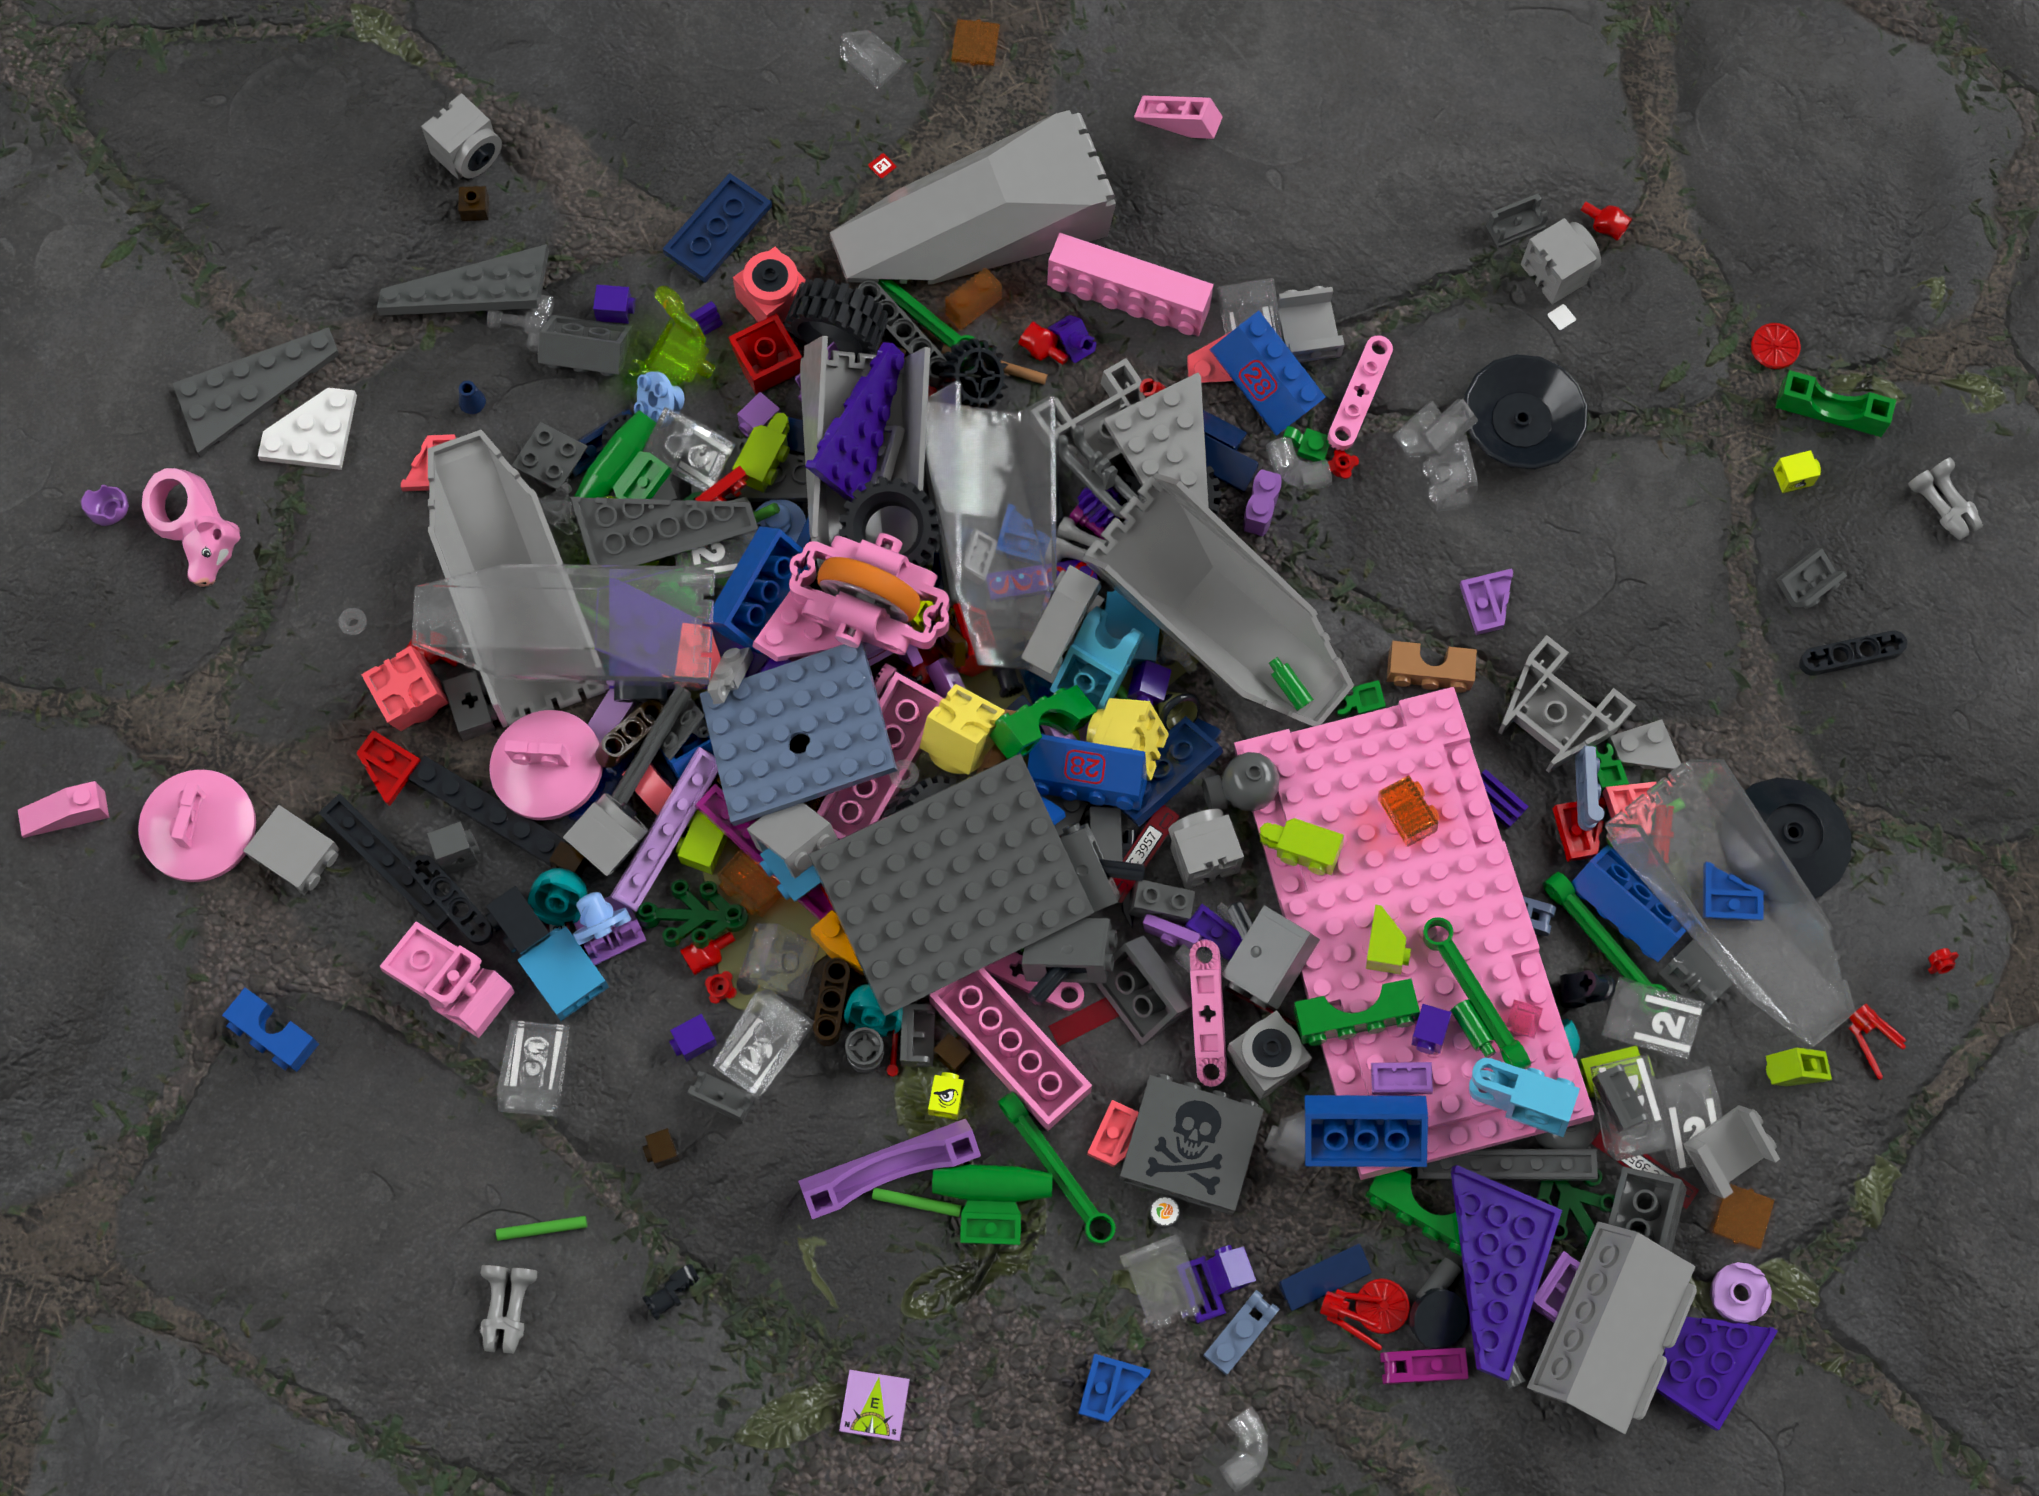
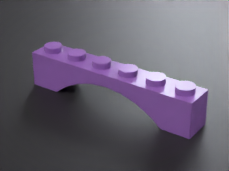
(932, 1150)

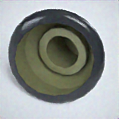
(1176, 707)

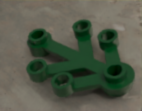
(695, 916)
(1571, 1199)

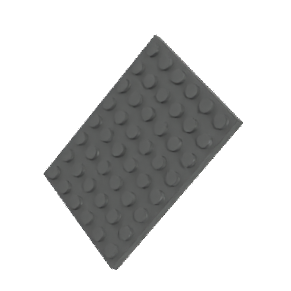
(951, 884)

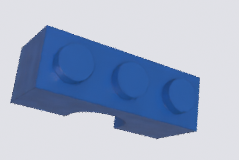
(249, 1015)

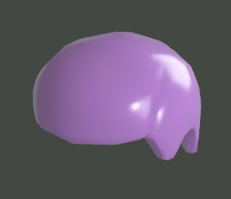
(105, 505)

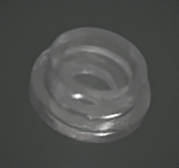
(348, 615)
(911, 780)

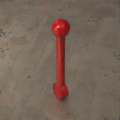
(892, 1069)

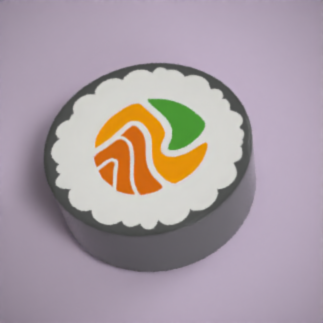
(1164, 1212)

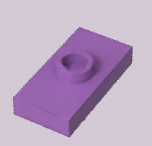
(1170, 933)
(1401, 1078)

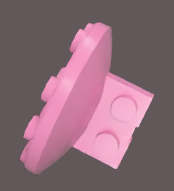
(545, 765)
(196, 825)

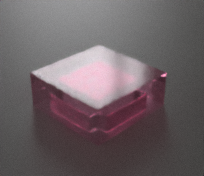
(1524, 1018)

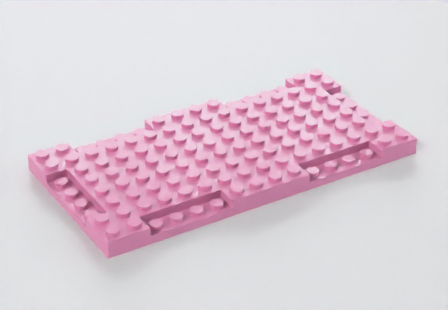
(1456, 874)

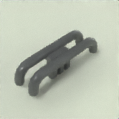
(1099, 475)

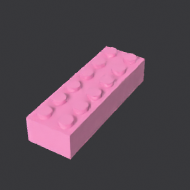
(1129, 284)
(905, 714)
(1012, 1046)

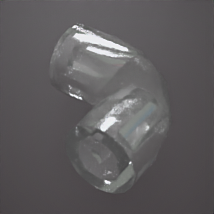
(1295, 471)
(1251, 1450)

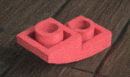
(653, 789)

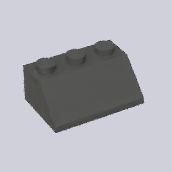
(584, 345)
(1144, 990)
(1649, 1205)

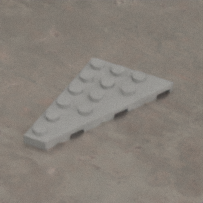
(1165, 435)

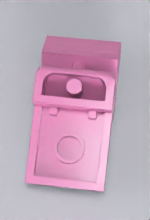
(448, 979)

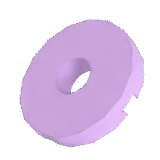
(1728, 1305)

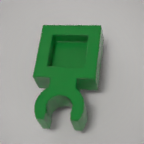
(1366, 699)
(1610, 772)

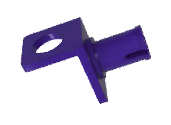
(1074, 337)

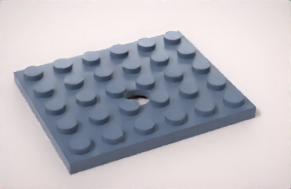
(820, 696)

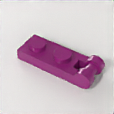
(1425, 1365)

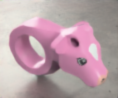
(203, 532)

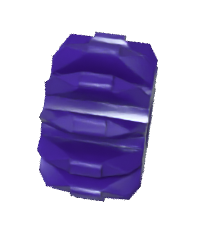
(1095, 509)

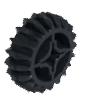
(975, 353)

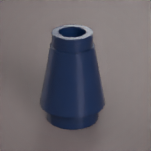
(470, 398)

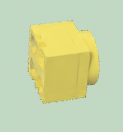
(1129, 726)
(959, 731)

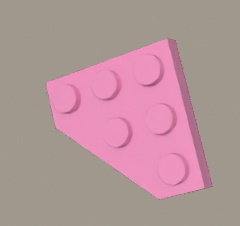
(792, 634)

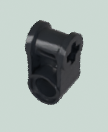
(1585, 988)

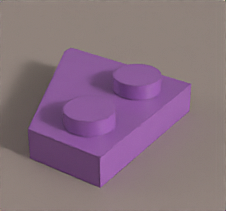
(1487, 600)

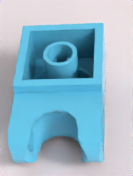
(1097, 660)
(1525, 1094)

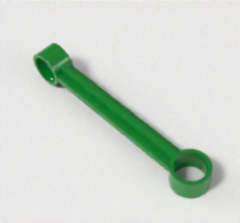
(922, 314)
(1563, 893)
(1510, 1049)
(1019, 1117)

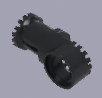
(1008, 681)
(667, 1297)

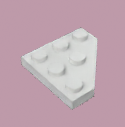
(313, 432)

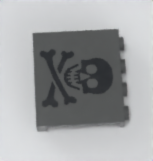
(1191, 1144)

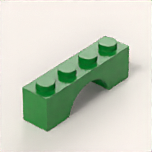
(1863, 413)
(1064, 711)
(1321, 1021)
(1394, 1193)

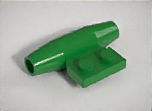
(625, 466)
(991, 1198)

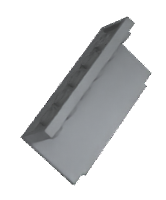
(1615, 1327)

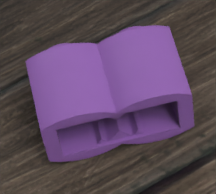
(1262, 502)

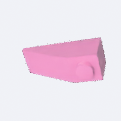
(1182, 115)
(64, 809)

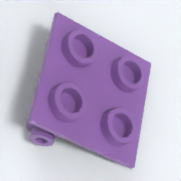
(618, 940)

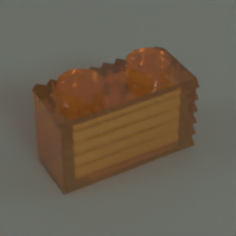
(973, 298)
(1408, 810)
(749, 883)

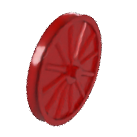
(1775, 345)
(1390, 1312)

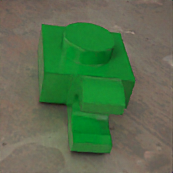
(1311, 445)

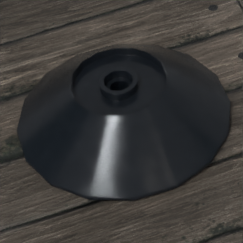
(1531, 390)
(1822, 833)

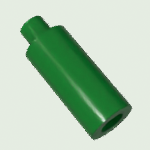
(1290, 684)
(1473, 1028)

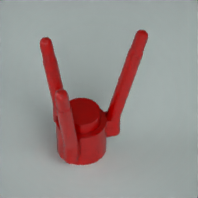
(1866, 1020)
(1336, 1307)

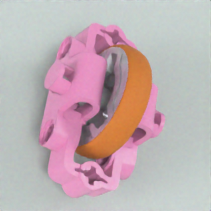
(869, 593)

